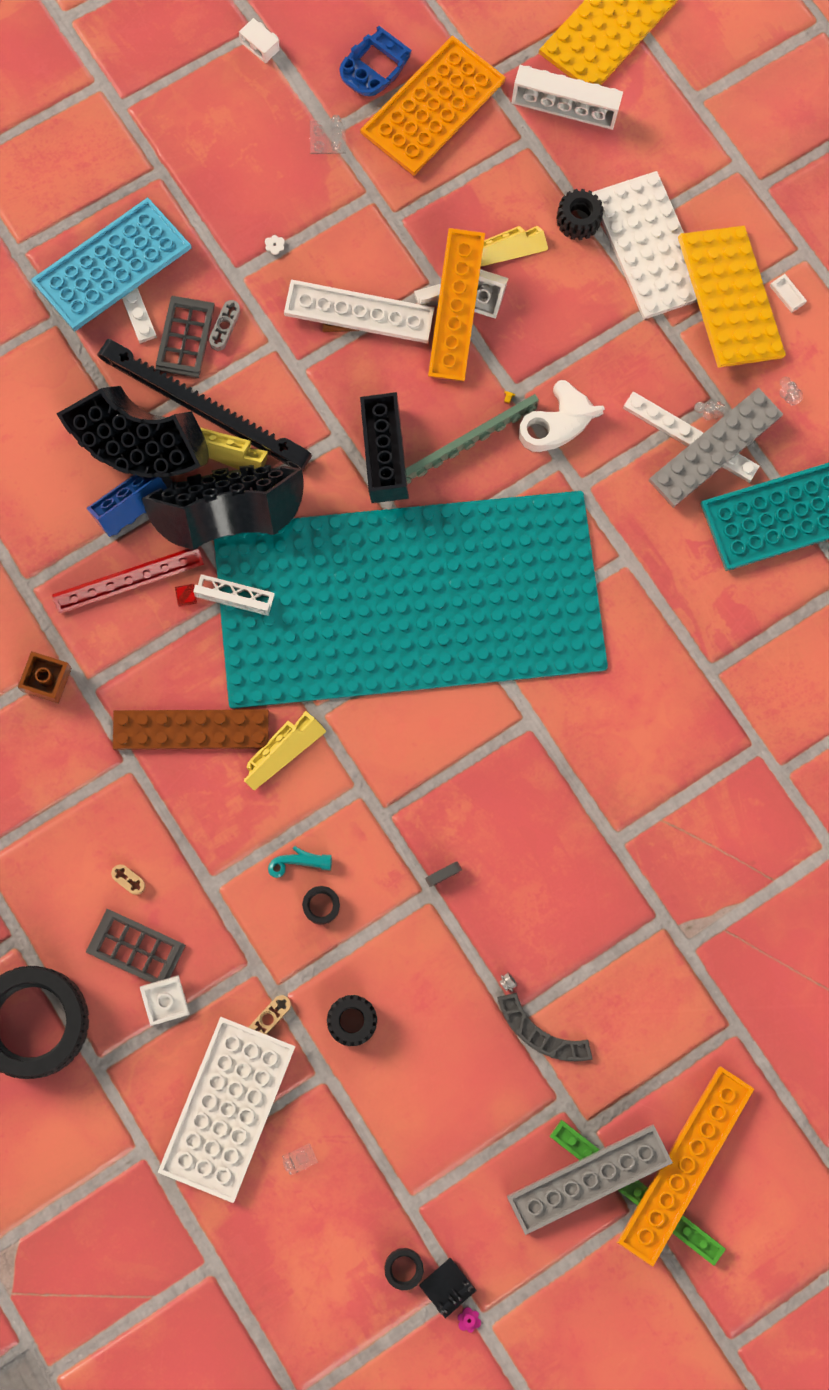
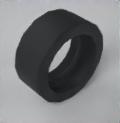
(306, 905)
(419, 1269)

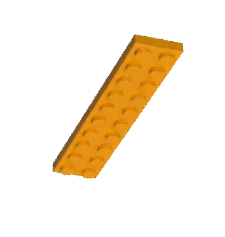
(691, 1158)

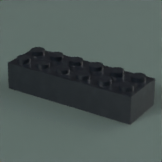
(384, 448)

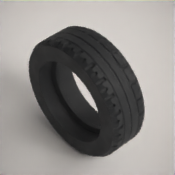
(75, 1029)

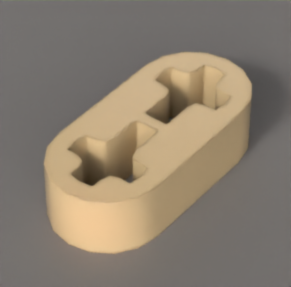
(131, 876)

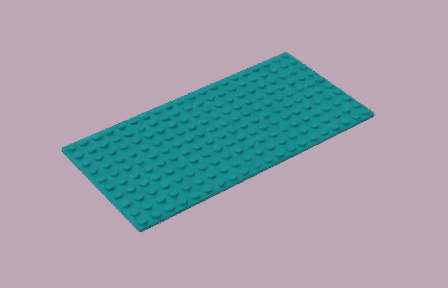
(412, 600)

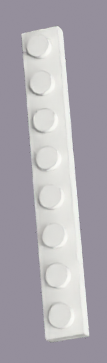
(683, 432)

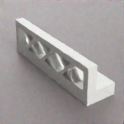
(233, 599)

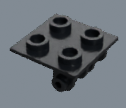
(447, 1288)

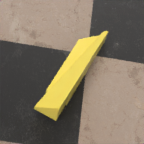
(513, 244)
(233, 450)
(283, 748)

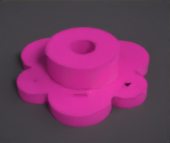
(468, 1314)

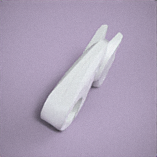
(562, 426)

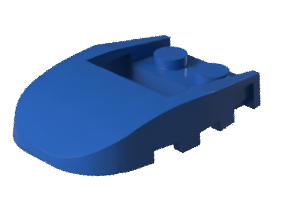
(362, 77)

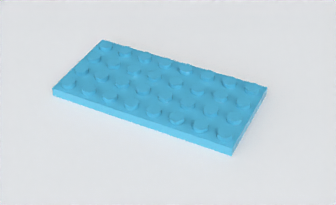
(111, 264)

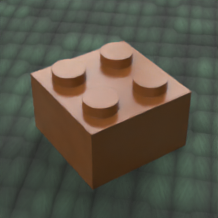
(44, 677)

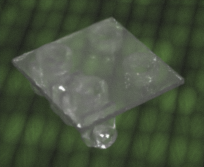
(328, 136)

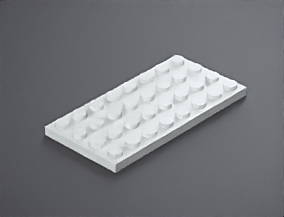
(647, 243)
(226, 1109)

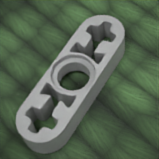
(225, 332)

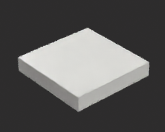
(164, 1000)

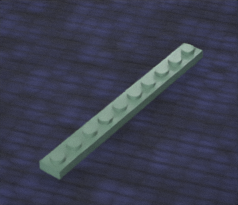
(468, 440)

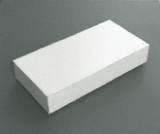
(788, 293)

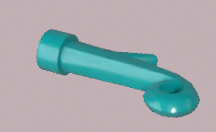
(304, 858)

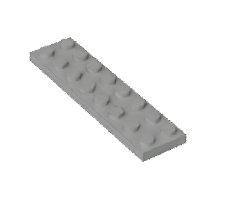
(715, 447)
(589, 1179)

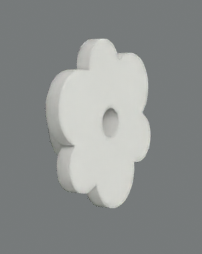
(274, 240)

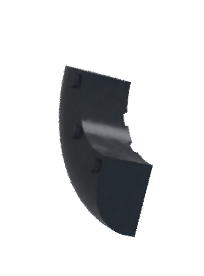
(134, 439)
(226, 504)

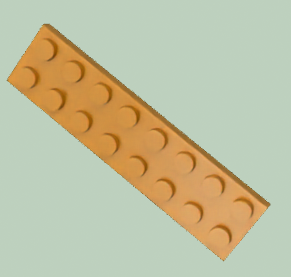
(456, 304)

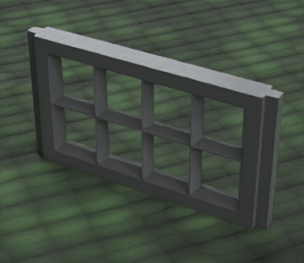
(178, 368)
(102, 932)

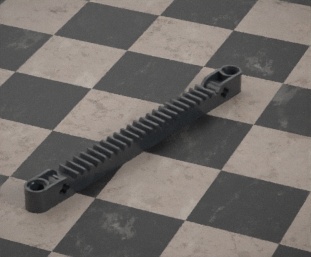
(117, 357)

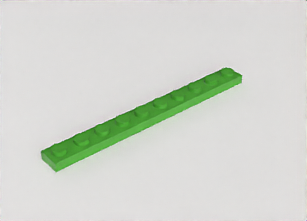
(685, 1229)

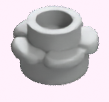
(508, 982)

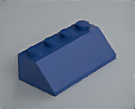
(123, 503)

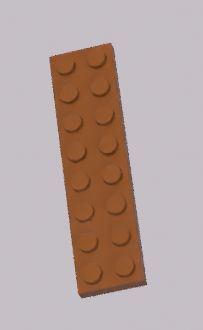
(190, 729)

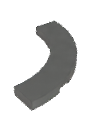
(538, 1039)

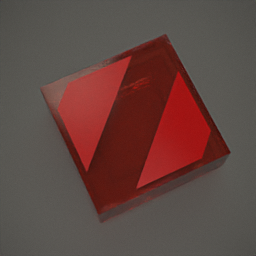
(185, 595)

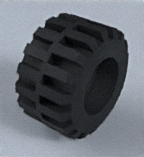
(581, 201)
(342, 1005)

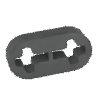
(443, 874)

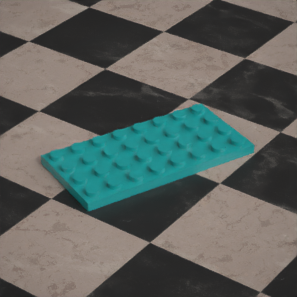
(770, 517)

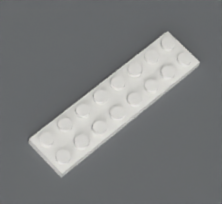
(359, 311)

